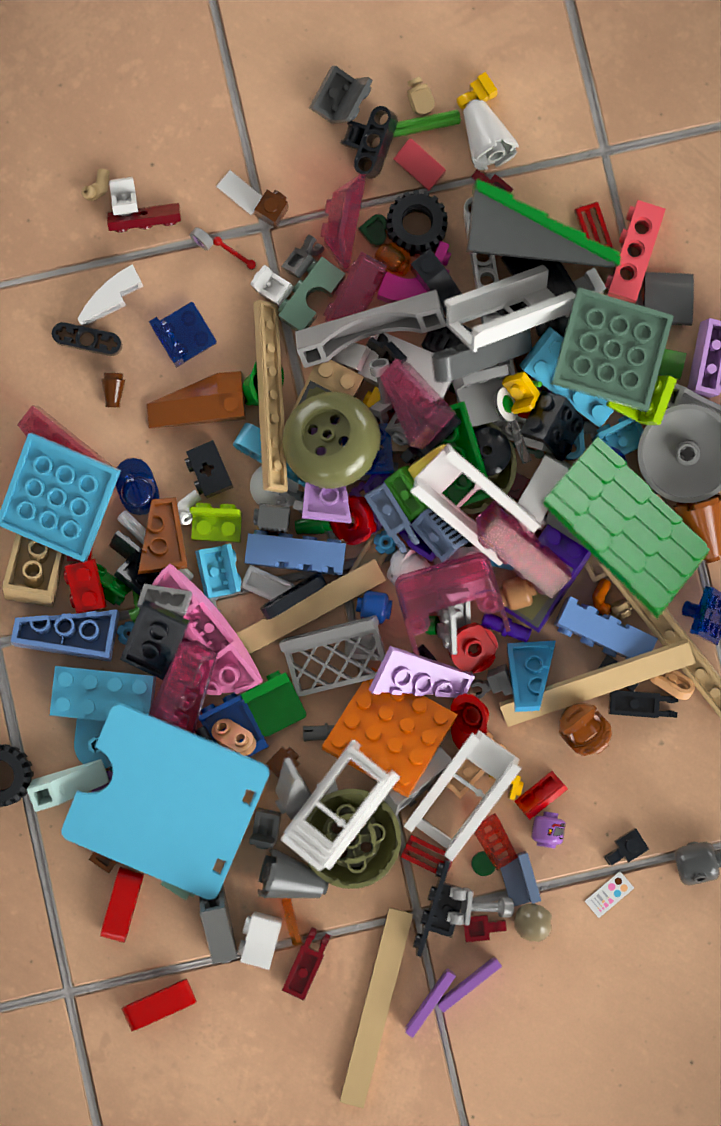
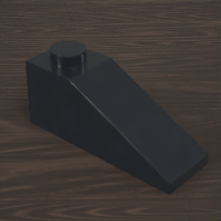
(434, 276)

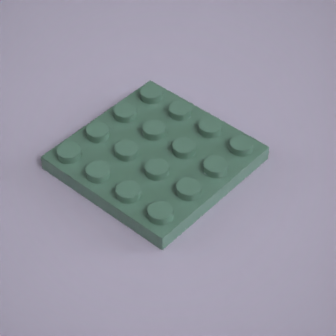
(612, 349)

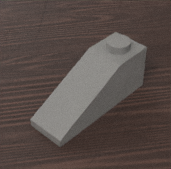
(291, 790)

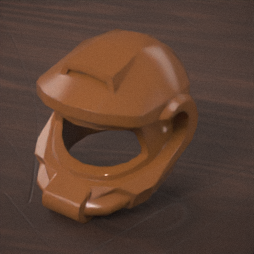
(579, 724)

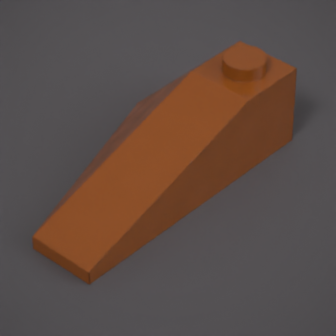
(206, 401)

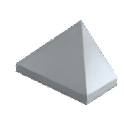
(168, 598)

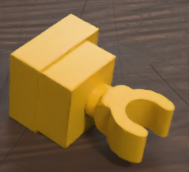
(481, 89)

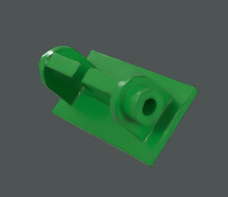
(114, 588)

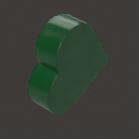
(374, 230)

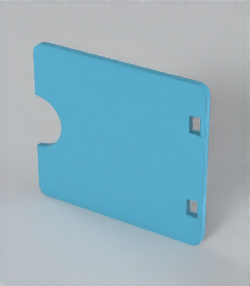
(168, 802)

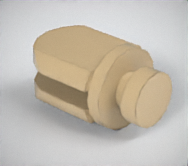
(420, 97)

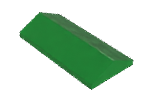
(465, 444)

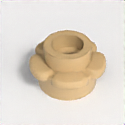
(621, 609)

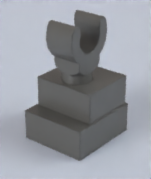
(498, 681)

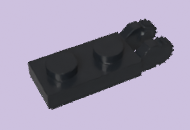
(639, 704)

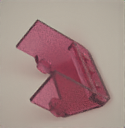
(445, 586)

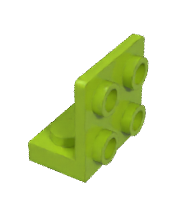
(659, 401)
(216, 524)

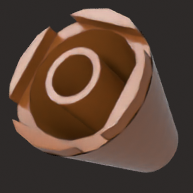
(705, 521)

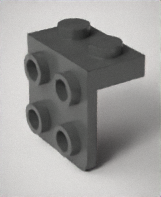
(340, 96)

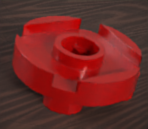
(363, 526)
(486, 649)

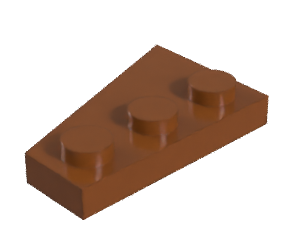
(163, 538)

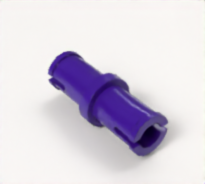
(496, 623)

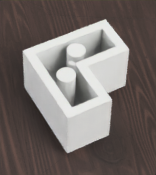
(261, 939)

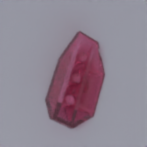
(343, 220)

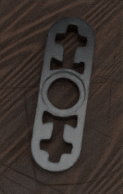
(70, 328)
(293, 596)

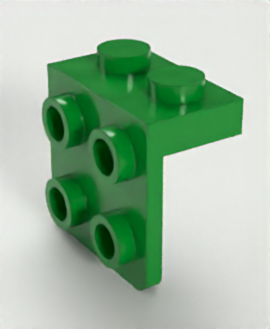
(274, 704)

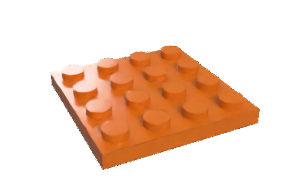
(393, 733)

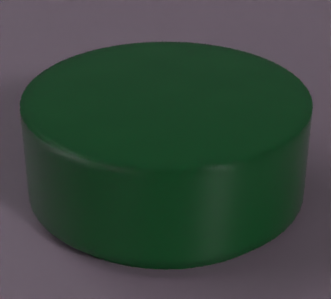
(482, 864)

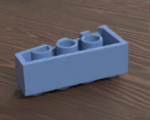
(294, 553)
(602, 630)
(78, 635)

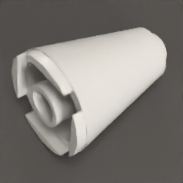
(487, 136)

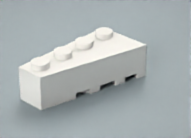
(541, 484)

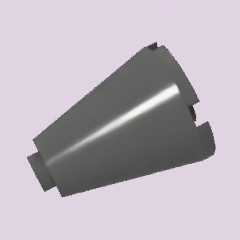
(289, 878)

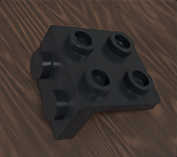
(554, 424)

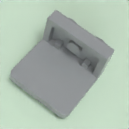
(478, 393)
(450, 621)

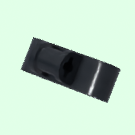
(361, 138)

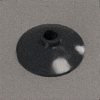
(500, 448)

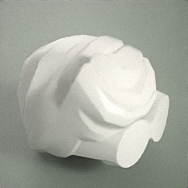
(405, 563)

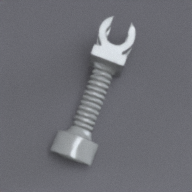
(379, 409)
(504, 906)

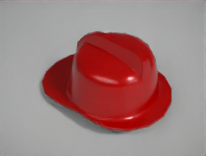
(471, 718)

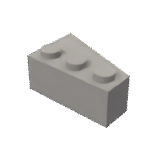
(428, 779)

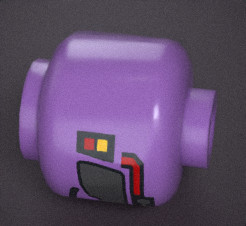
(548, 830)

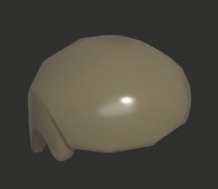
(533, 922)

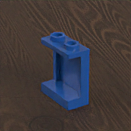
(237, 711)

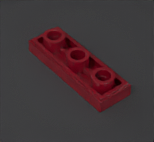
(145, 218)

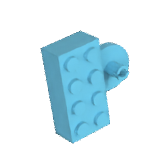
(541, 365)
(90, 697)

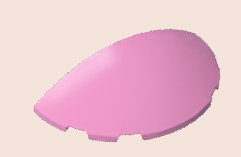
(234, 666)

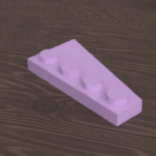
(325, 503)
(419, 675)

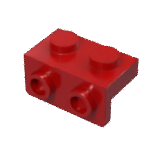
(84, 586)

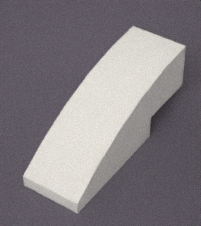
(109, 295)

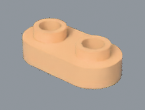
(675, 684)
(232, 735)

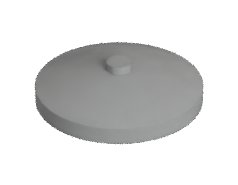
(683, 454)

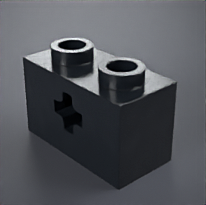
(204, 455)

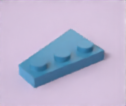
(529, 672)

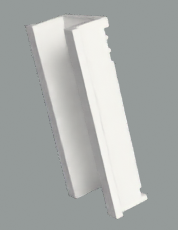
(525, 287)
(440, 474)
(490, 758)
(310, 842)

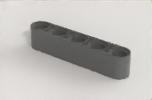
(462, 361)

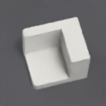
(591, 281)

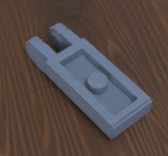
(390, 515)

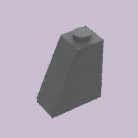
(218, 928)

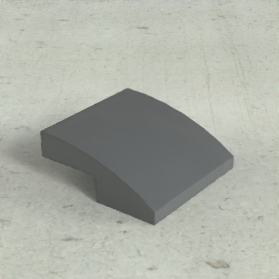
(670, 294)

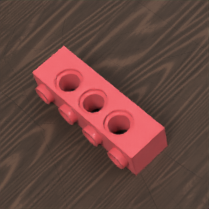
(651, 218)

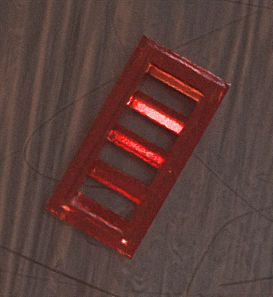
(497, 829)

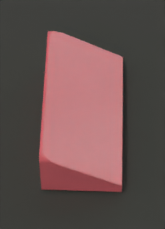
(419, 164)

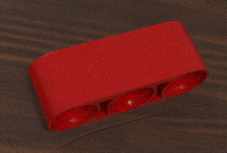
(122, 904)
(159, 1005)

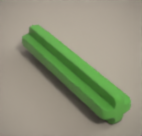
(427, 123)

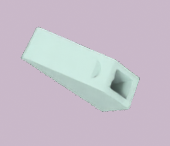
(63, 785)

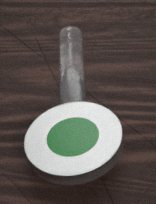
(502, 405)

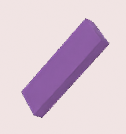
(469, 984)
(429, 1002)

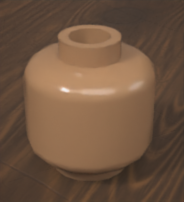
(517, 593)

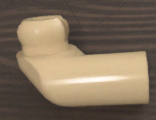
(99, 188)

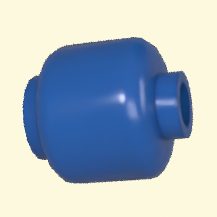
(374, 604)

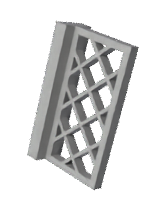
(327, 636)

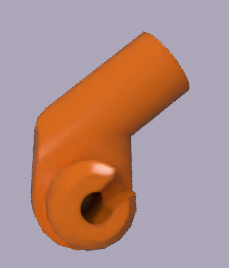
(599, 597)

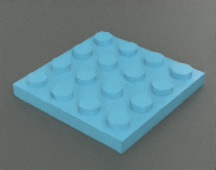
(58, 497)

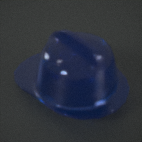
(136, 486)

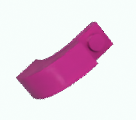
(397, 288)

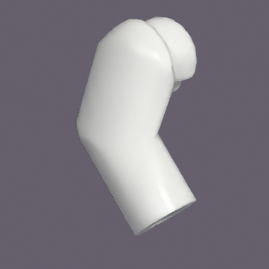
(184, 507)

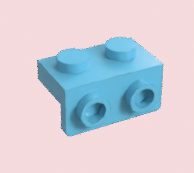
(622, 436)
(218, 571)

